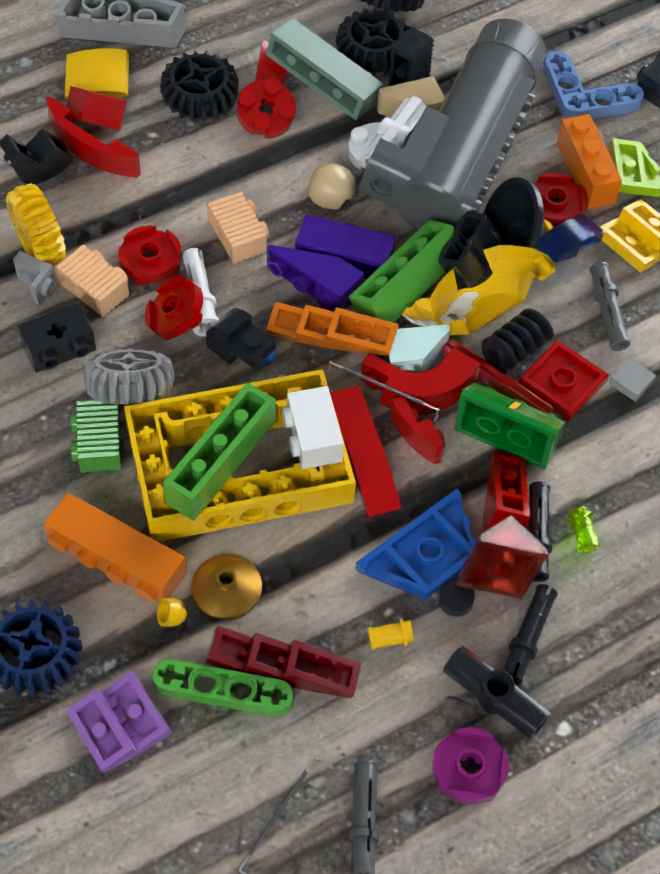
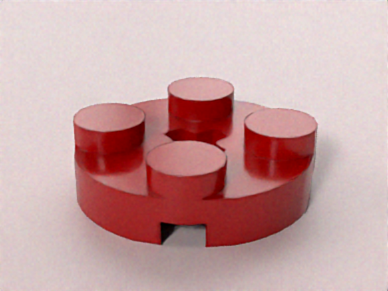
(266, 92)
(561, 186)
(152, 269)
(171, 319)

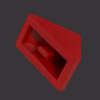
(96, 108)

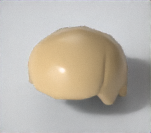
(331, 186)

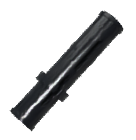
(539, 498)
(524, 647)

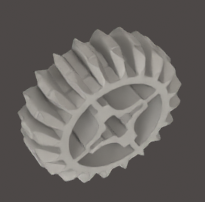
(128, 376)

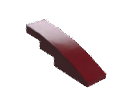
(296, 663)

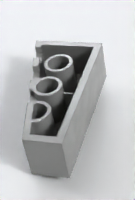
(123, 21)

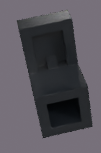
(38, 159)
(237, 337)

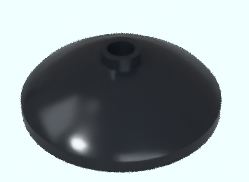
(517, 212)

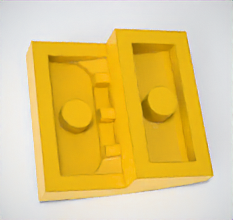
(98, 71)
(635, 235)

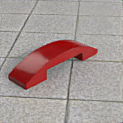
(113, 158)

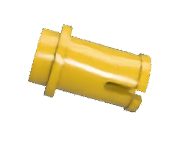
(391, 634)

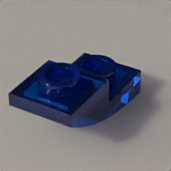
(567, 238)

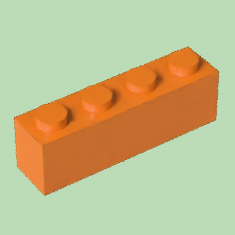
(115, 549)

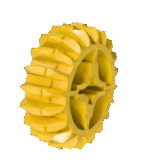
(36, 224)

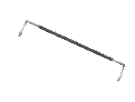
(384, 386)
(280, 809)

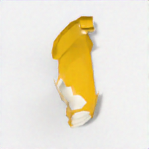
(489, 300)

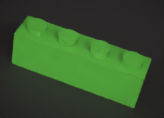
(404, 274)
(219, 451)

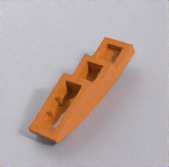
(332, 330)

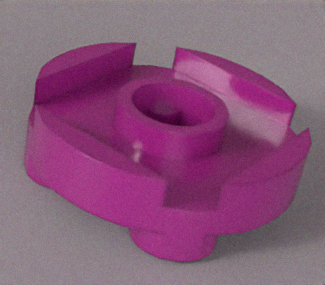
(466, 787)

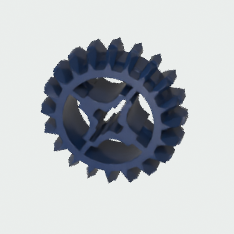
(30, 656)

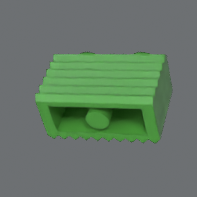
(97, 436)

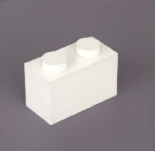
(313, 427)

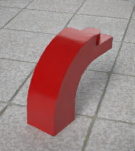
(435, 387)

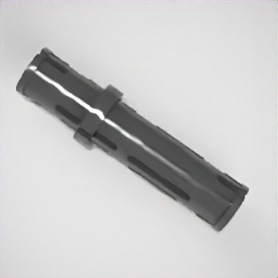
(617, 334)
(364, 832)

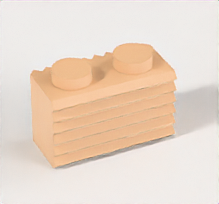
(238, 226)
(93, 280)

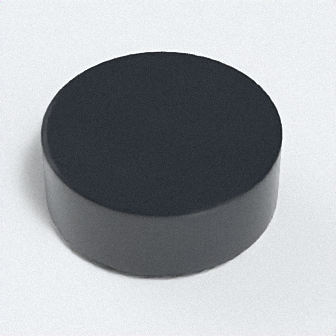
(455, 599)

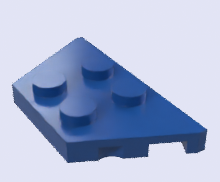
(424, 551)

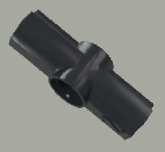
(513, 707)

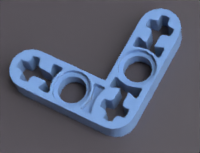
(577, 101)

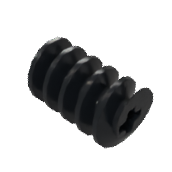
(517, 339)

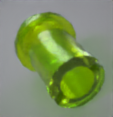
(582, 522)

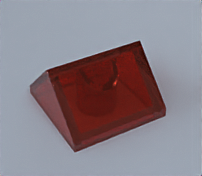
(503, 560)

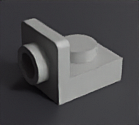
(36, 274)

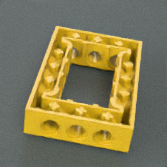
(243, 500)

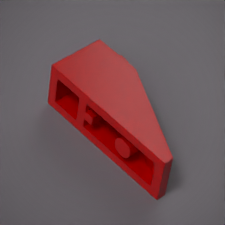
(506, 491)

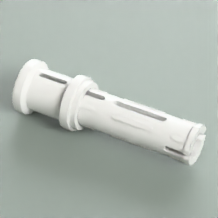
(197, 273)

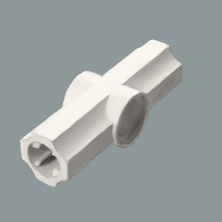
(399, 126)

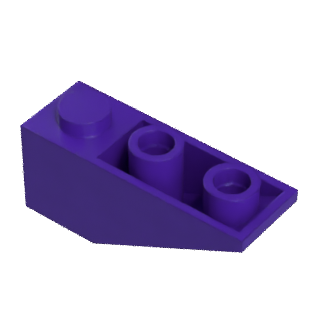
(319, 275)

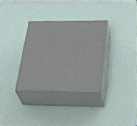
(632, 379)

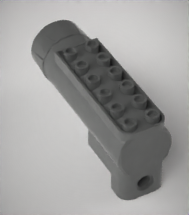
(461, 143)

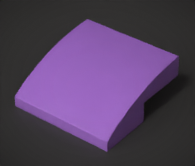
(118, 722)

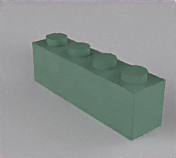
(323, 68)

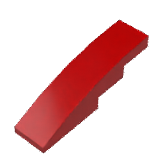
(365, 453)

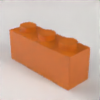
(589, 160)

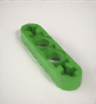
(220, 694)

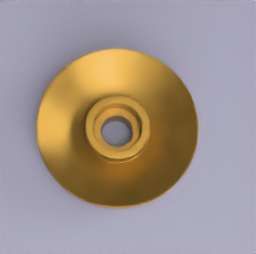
(227, 600)

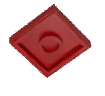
(564, 379)

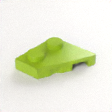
(635, 168)

